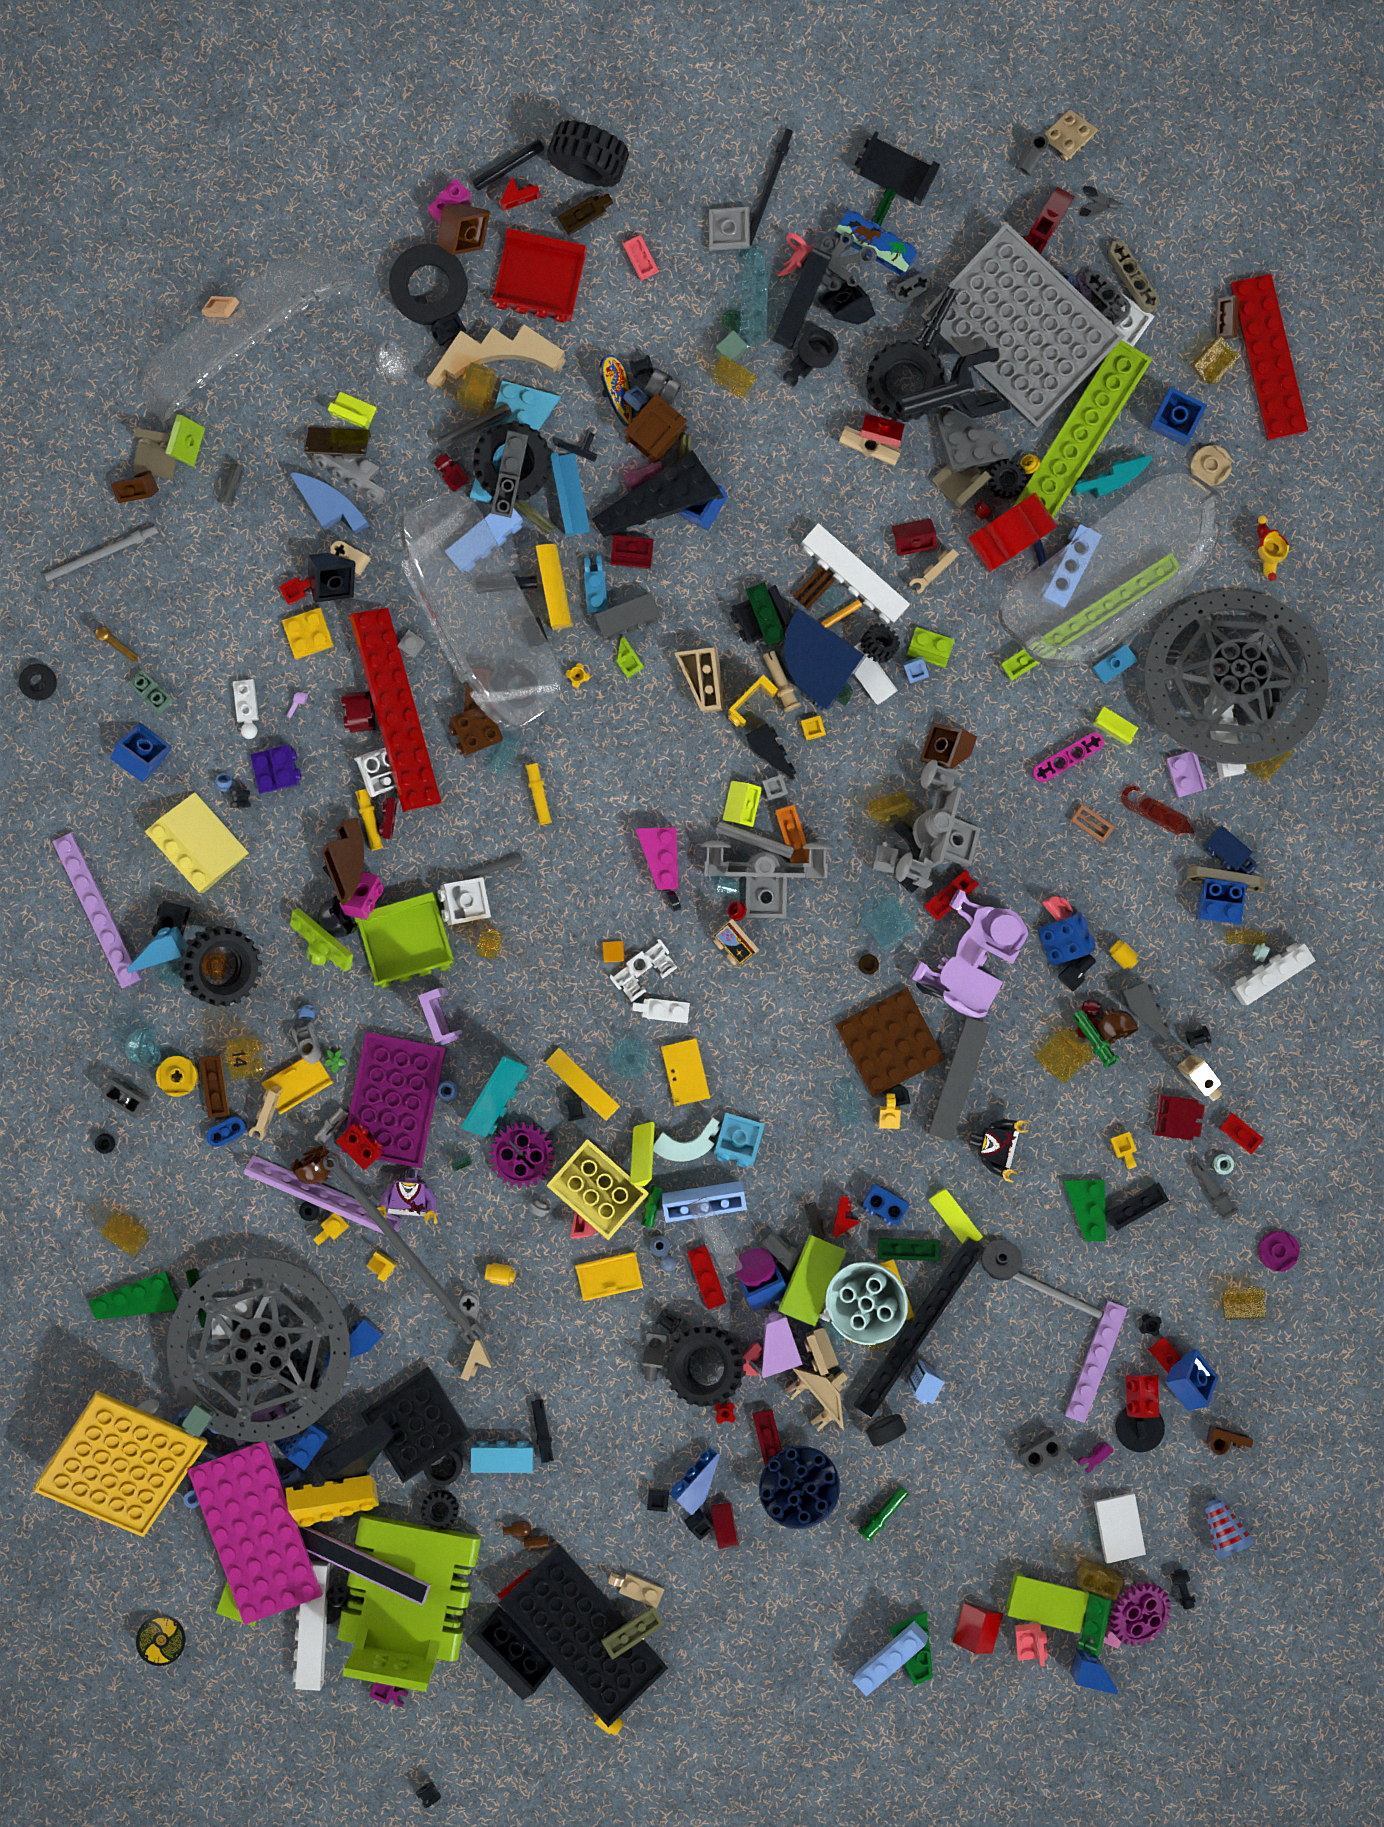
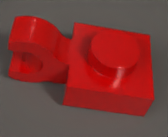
(295, 590)

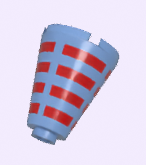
(1226, 1530)

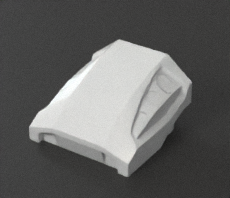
(376, 772)

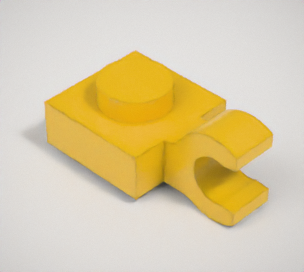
(890, 1115)
(1124, 1146)
(332, 1227)

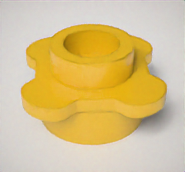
(578, 669)

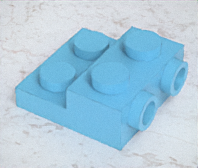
(738, 1140)

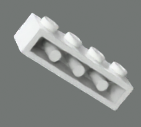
(1226, 770)
(1273, 974)

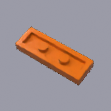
(793, 833)

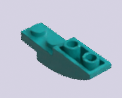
(1119, 476)

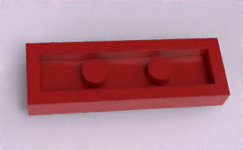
(706, 1277)

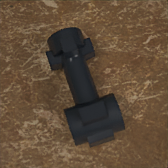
(1180, 1578)

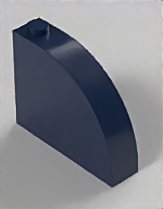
(819, 659)

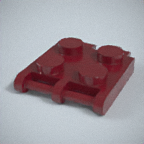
(1178, 1117)

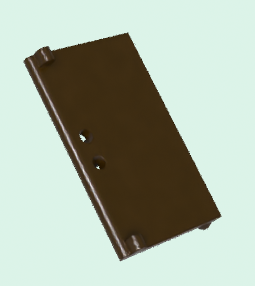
(337, 441)

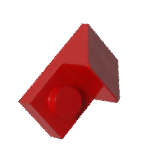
(514, 198)
(842, 1222)

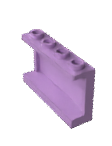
(435, 1016)

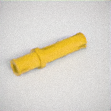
(536, 786)
(369, 820)

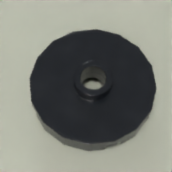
(1001, 1269)

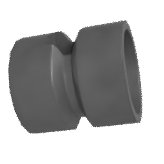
(663, 387)

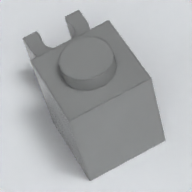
(885, 858)

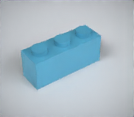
(502, 1457)

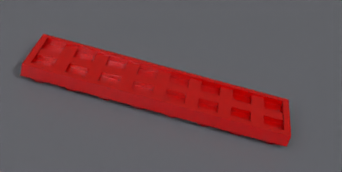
(1269, 357)

